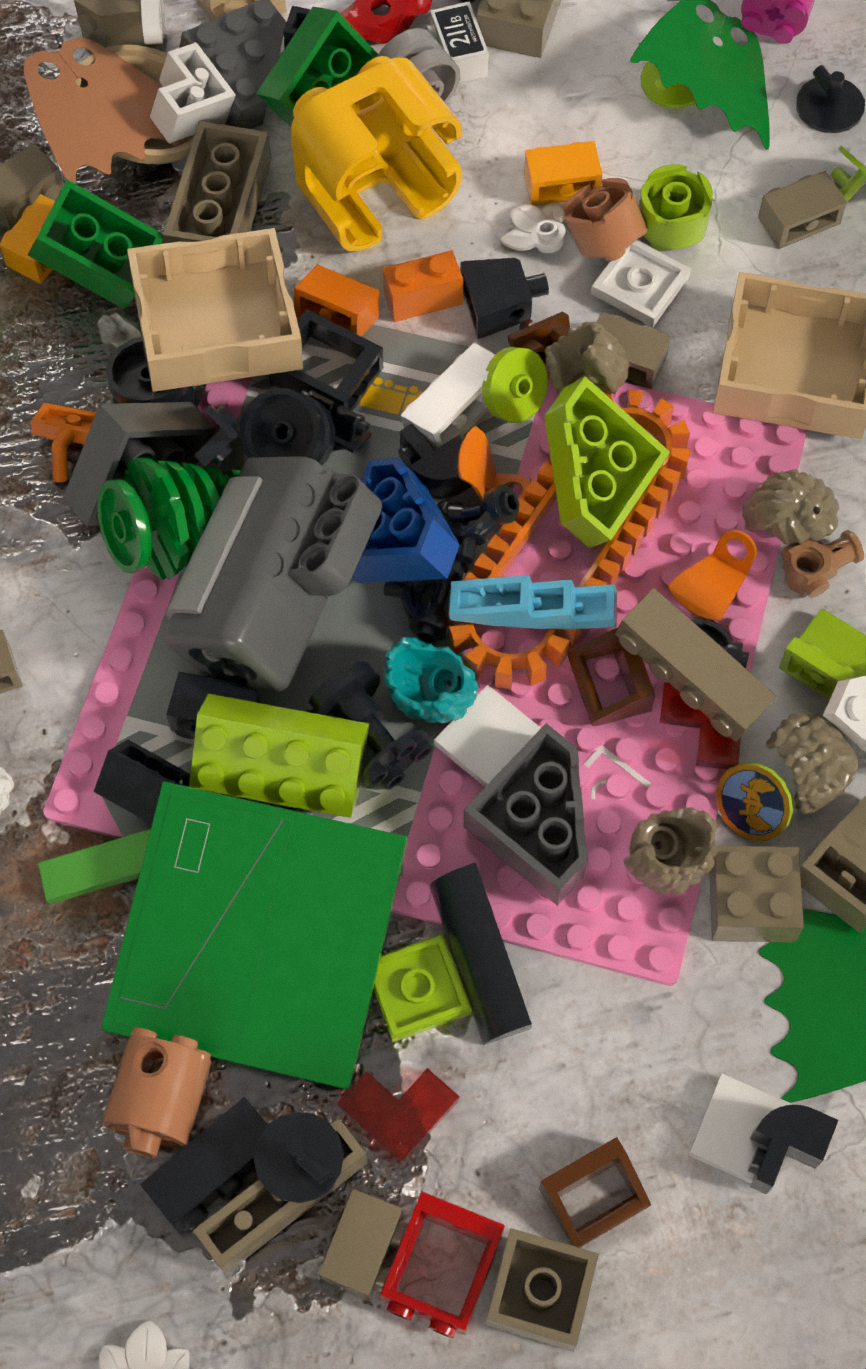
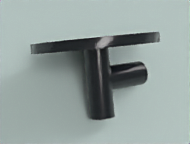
(830, 102)
(298, 1157)

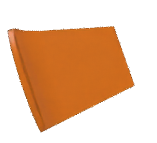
(478, 468)
(715, 580)

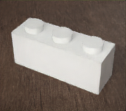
(452, 399)

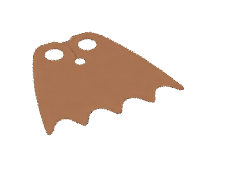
(95, 120)

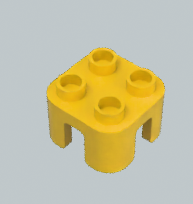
(372, 134)

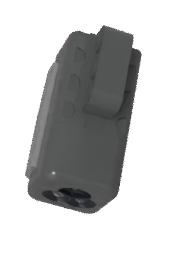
(266, 568)

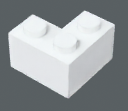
(190, 94)

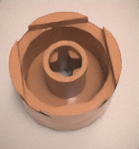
(604, 219)

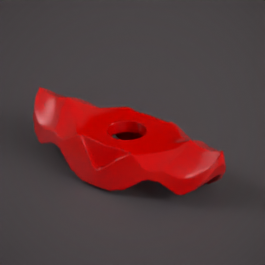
(384, 28)

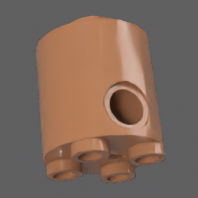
(156, 1092)

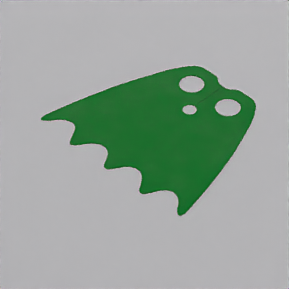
(716, 75)
(823, 1003)

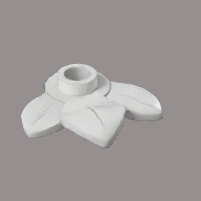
(536, 228)
(144, 1350)

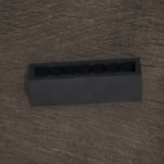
(135, 778)
(480, 954)

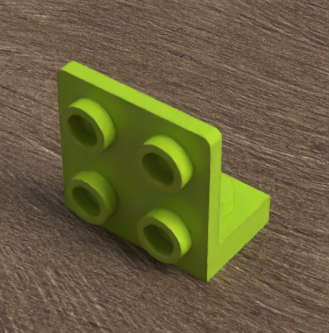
(825, 654)

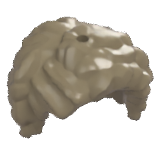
(587, 353)
(792, 508)
(817, 758)
(682, 852)

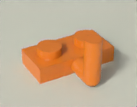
(62, 426)

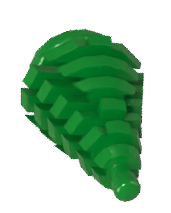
(158, 513)

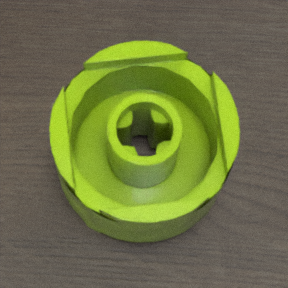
(675, 207)

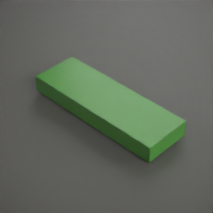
(93, 868)

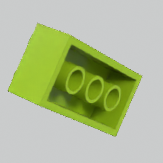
(278, 755)

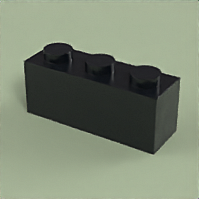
(207, 1167)

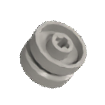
(429, 59)

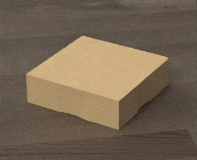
(215, 310)
(795, 356)

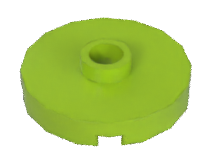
(515, 384)

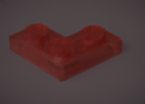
(713, 748)
(401, 1123)

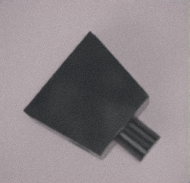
(499, 293)

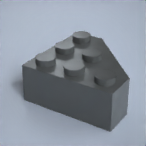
(244, 51)
(132, 431)
(536, 815)

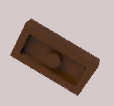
(634, 673)
(583, 1170)

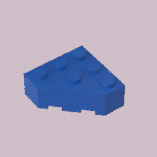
(410, 533)

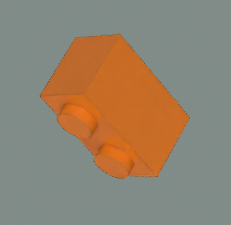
(423, 286)
(337, 299)

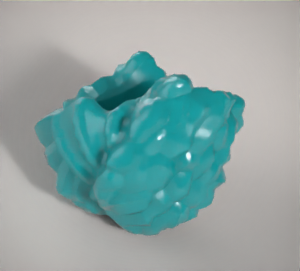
(429, 681)

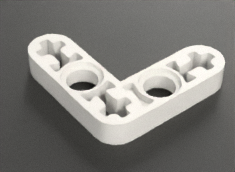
(153, 21)

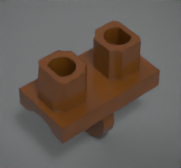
(540, 334)

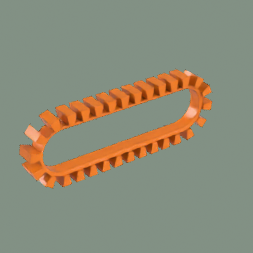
(604, 571)

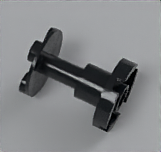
(351, 699)

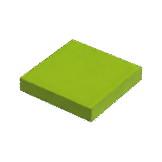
(419, 988)

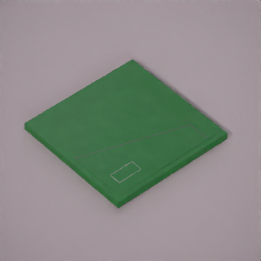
(256, 933)

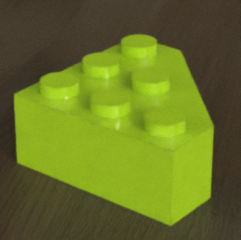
(597, 461)

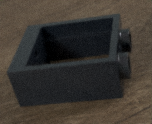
(356, 381)

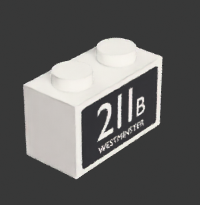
(461, 38)

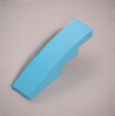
(538, 605)

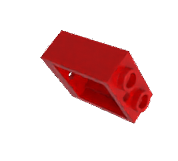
(457, 1220)

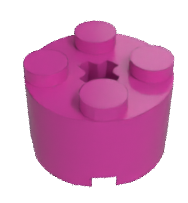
(776, 17)

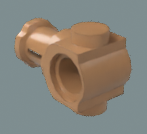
(821, 560)

